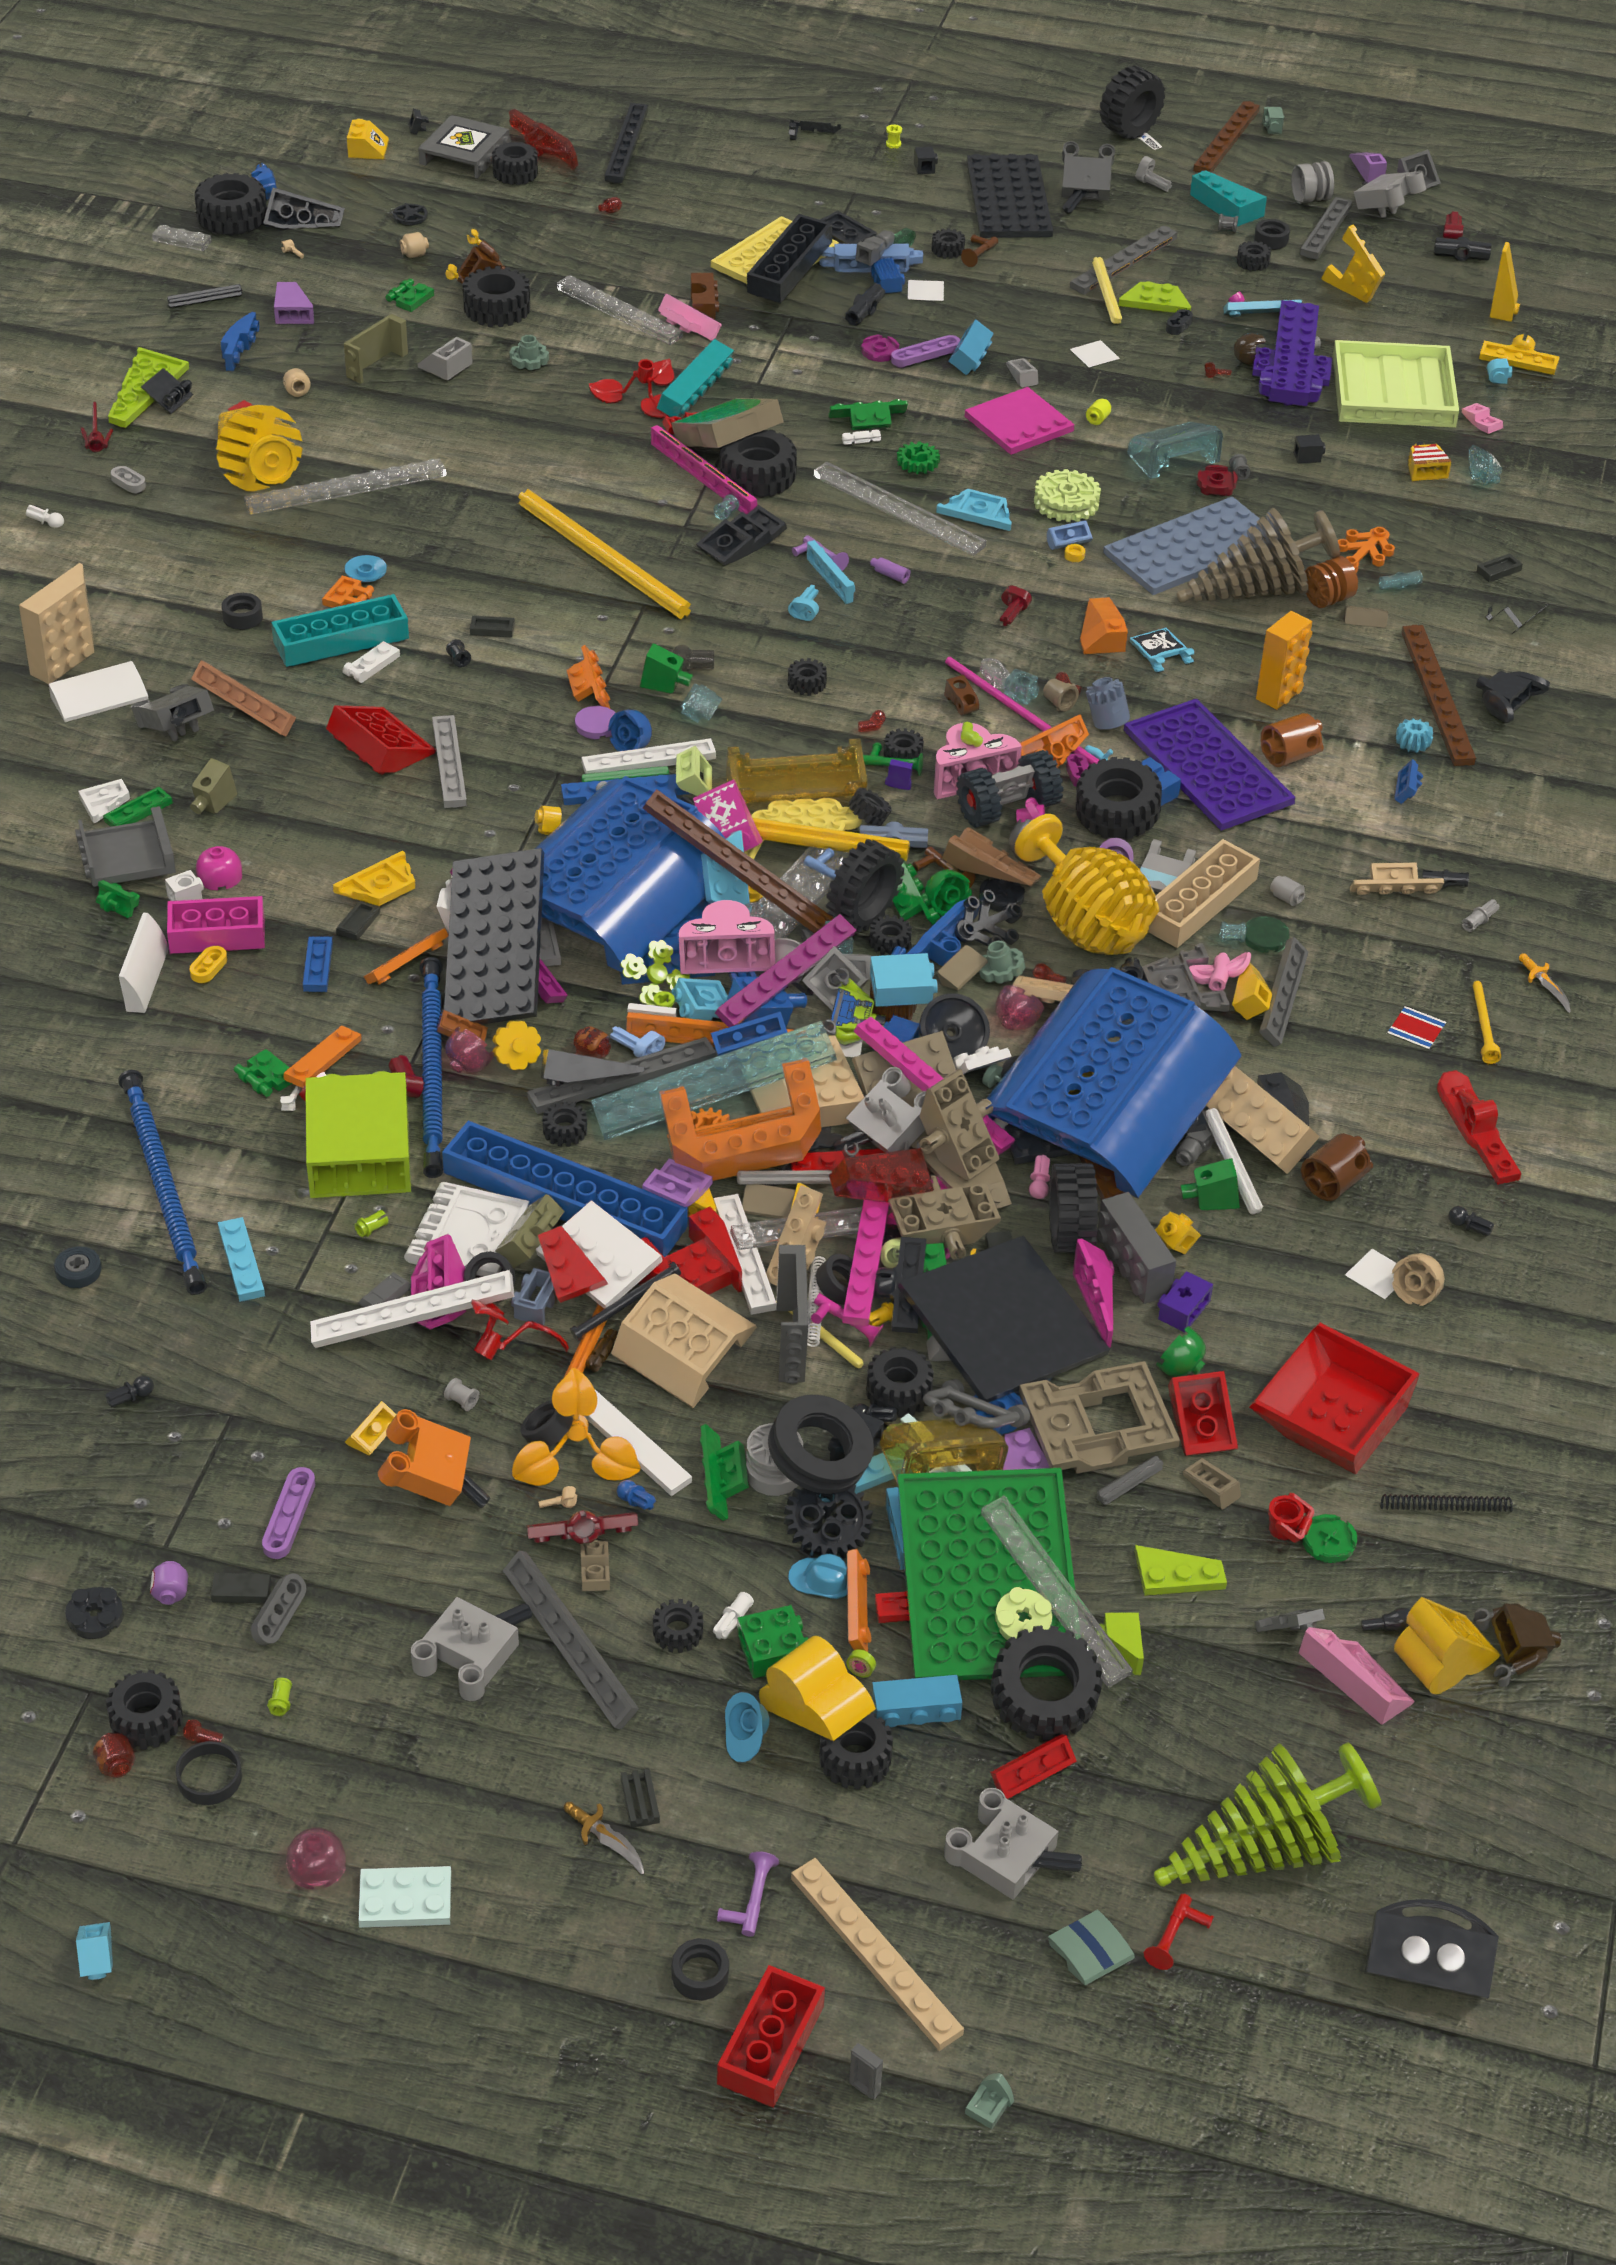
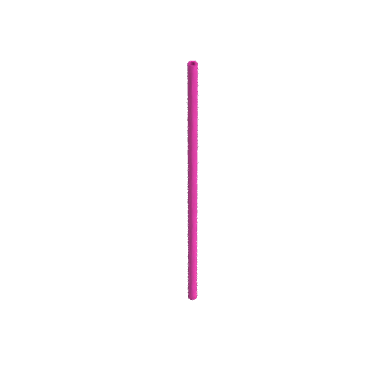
(1010, 703)

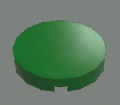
(1330, 1539)

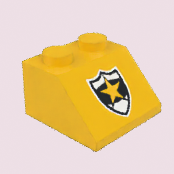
(366, 140)

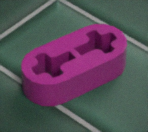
(1075, 766)

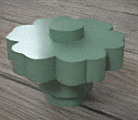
(529, 353)
(1002, 963)

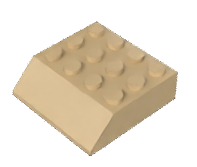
(57, 626)
(834, 1086)

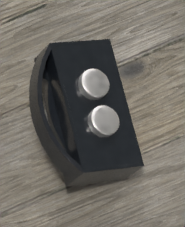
(1432, 1949)

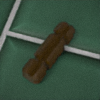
(602, 1350)

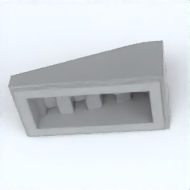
(1023, 372)

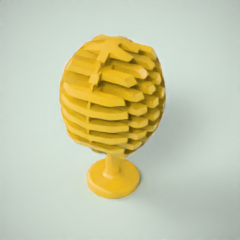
(1094, 892)

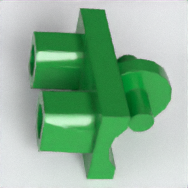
(116, 899)

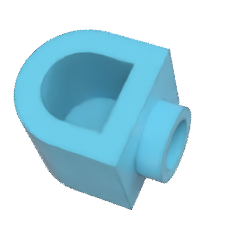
(1499, 371)

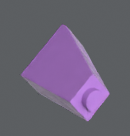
(292, 305)

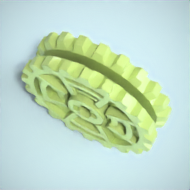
(1067, 495)

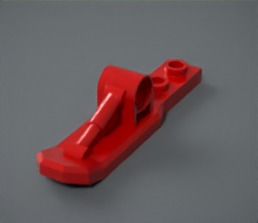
(1477, 1124)

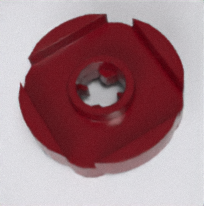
(1217, 480)

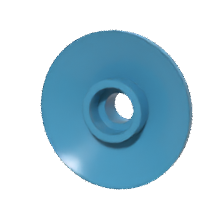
(365, 568)

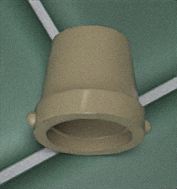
(1061, 694)

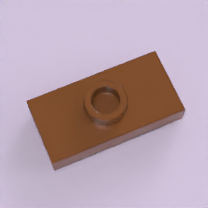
(449, 1022)

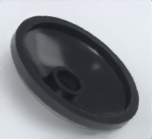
(961, 1017)

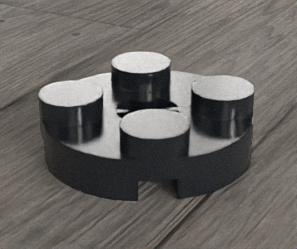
(90, 1599)

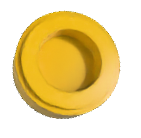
(1074, 553)

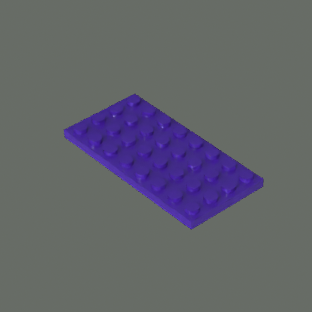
(1211, 763)

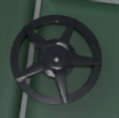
(410, 214)

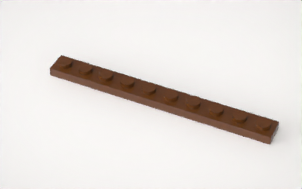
(1438, 696)
(736, 862)

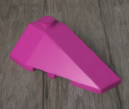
(1094, 1280)

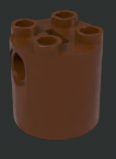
(1336, 1166)

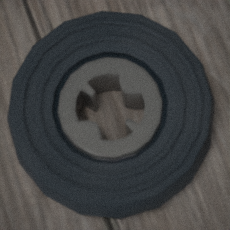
(83, 1276)

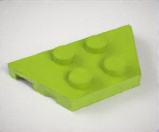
(1155, 297)

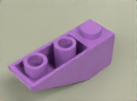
(1369, 165)

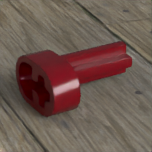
(1017, 600)

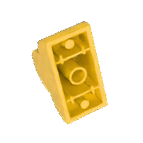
(1442, 1646)
(816, 1690)

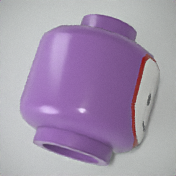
(169, 1581)

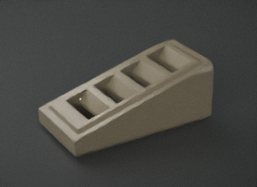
(1222, 1495)

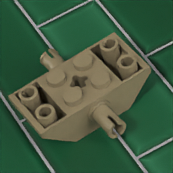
(957, 1127)
(947, 1215)

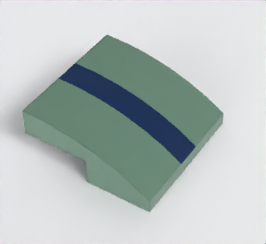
(1091, 1947)

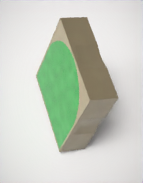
(728, 422)

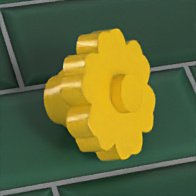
(516, 1045)

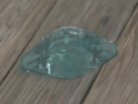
(1483, 466)

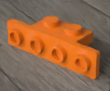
(586, 678)

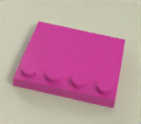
(1019, 420)

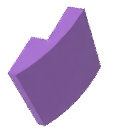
(678, 1183)

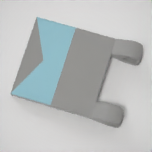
(1163, 870)

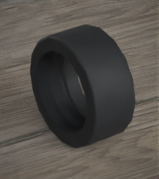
(1273, 233)
(242, 620)
(487, 1257)
(826, 1280)
(545, 1424)
(696, 1989)

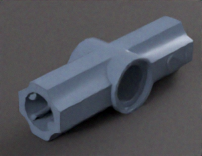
(916, 836)

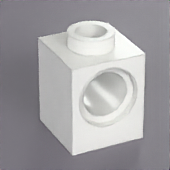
(184, 887)

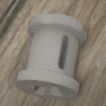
(461, 1394)

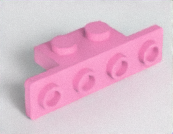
(688, 318)

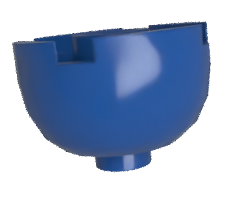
(629, 730)

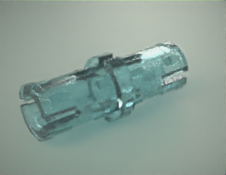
(1400, 580)

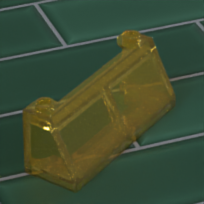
(798, 775)

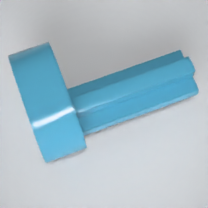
(801, 605)

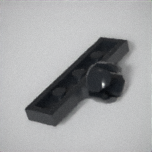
(910, 1264)

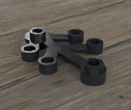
(967, 931)

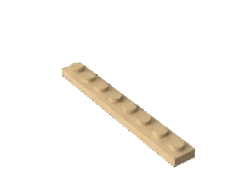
(877, 1954)

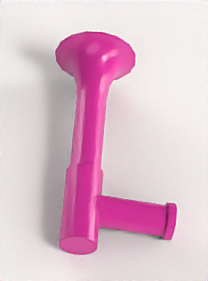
(827, 1305)

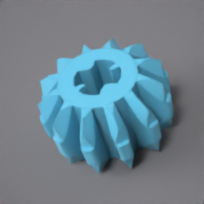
(1414, 735)

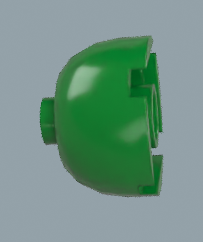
(946, 889)
(1184, 1355)

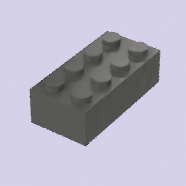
(1135, 1247)

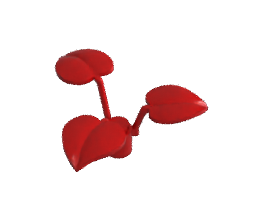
(659, 373)
(490, 1340)

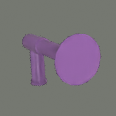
(840, 559)
(763, 1862)

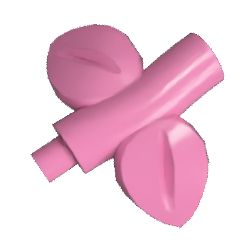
(1223, 968)

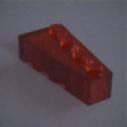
(882, 1176)

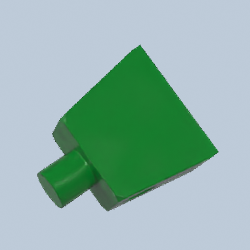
(663, 671)
(1214, 1186)

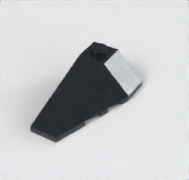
(297, 211)
(1288, 1094)

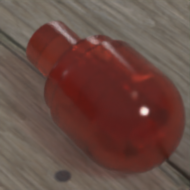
(610, 205)

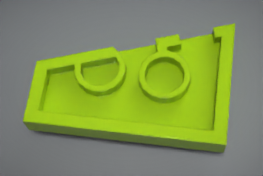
(1177, 1572)

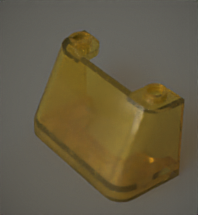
(941, 1443)

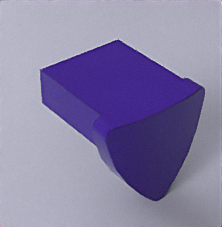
(899, 775)

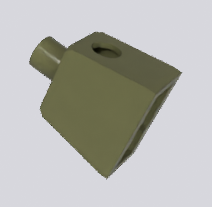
(213, 788)

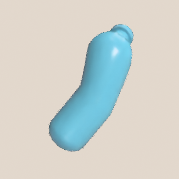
(1098, 753)

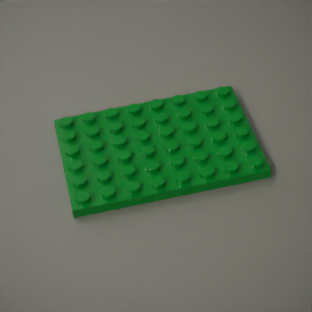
(963, 1569)

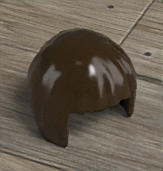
(1245, 347)

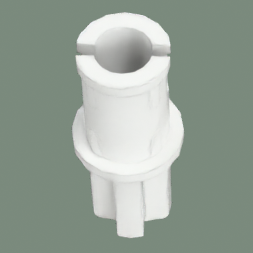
(730, 1614)

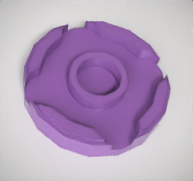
(594, 722)

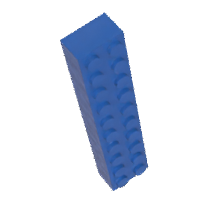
(530, 1173)

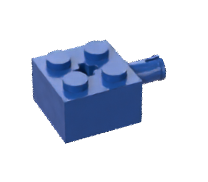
(781, 1002)

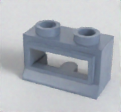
(534, 1310)

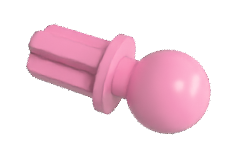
(1039, 1188)

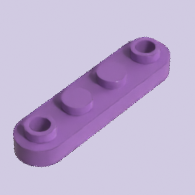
(924, 351)
(288, 1513)

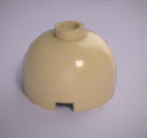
(1418, 1279)

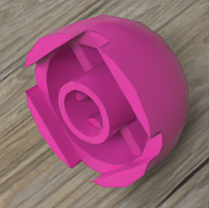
(219, 868)

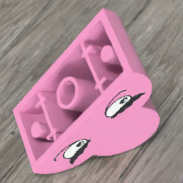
(995, 754)
(726, 941)

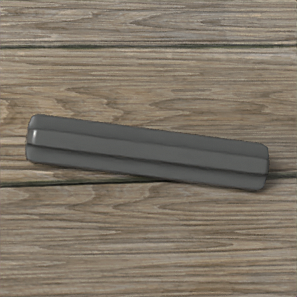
(1129, 1480)

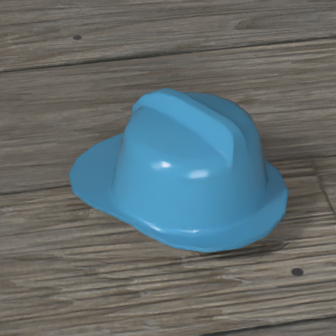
(820, 1576)
(745, 1726)

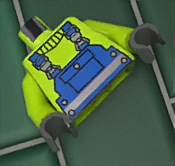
(849, 1010)

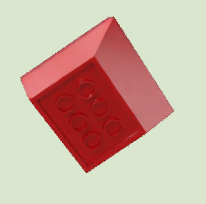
(1336, 1397)

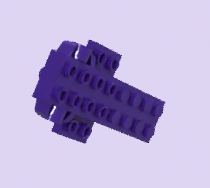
(1292, 370)

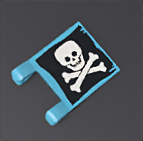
(1160, 645)

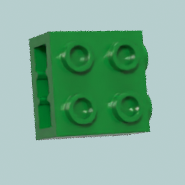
(769, 1637)

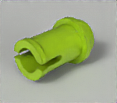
(366, 1226)
(279, 1703)

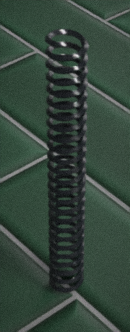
(1446, 1502)

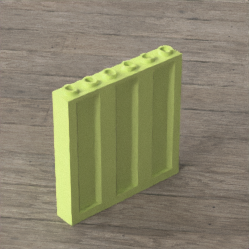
(1395, 383)

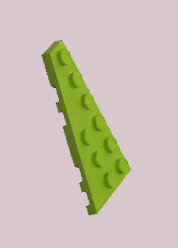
(133, 399)

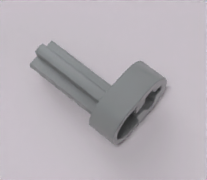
(1145, 174)

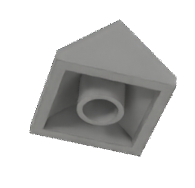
(820, 977)

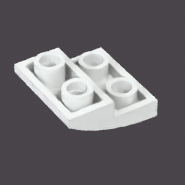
(982, 1058)

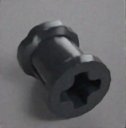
(461, 654)

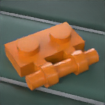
(344, 592)

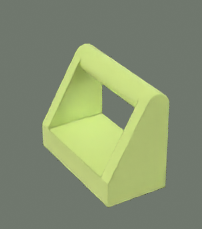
(688, 769)

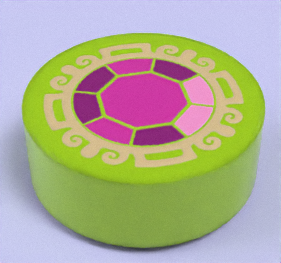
(861, 1663)

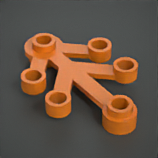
(1376, 536)

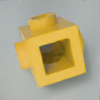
(1177, 1232)

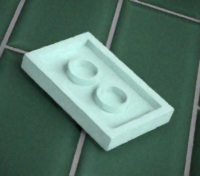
(405, 1896)

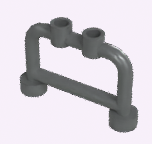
(954, 1391)

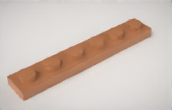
(243, 698)

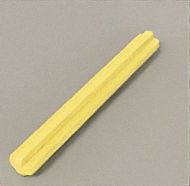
(1107, 290)

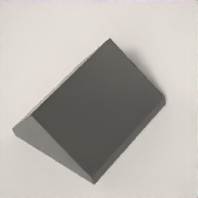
(1423, 162)

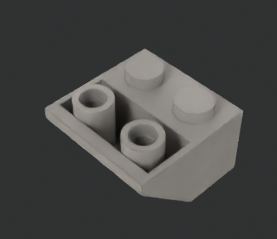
(448, 359)

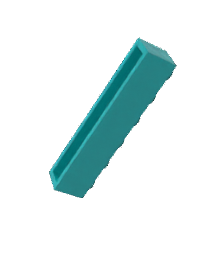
(695, 379)

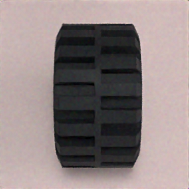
(515, 163)
(899, 1366)
(140, 1691)
(863, 1767)

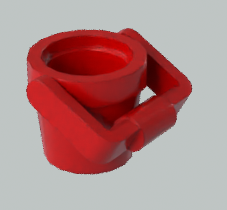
(1287, 1517)

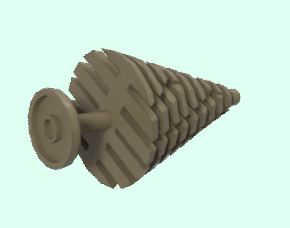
(1263, 561)

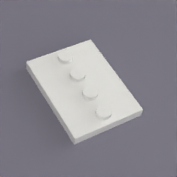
(612, 1249)

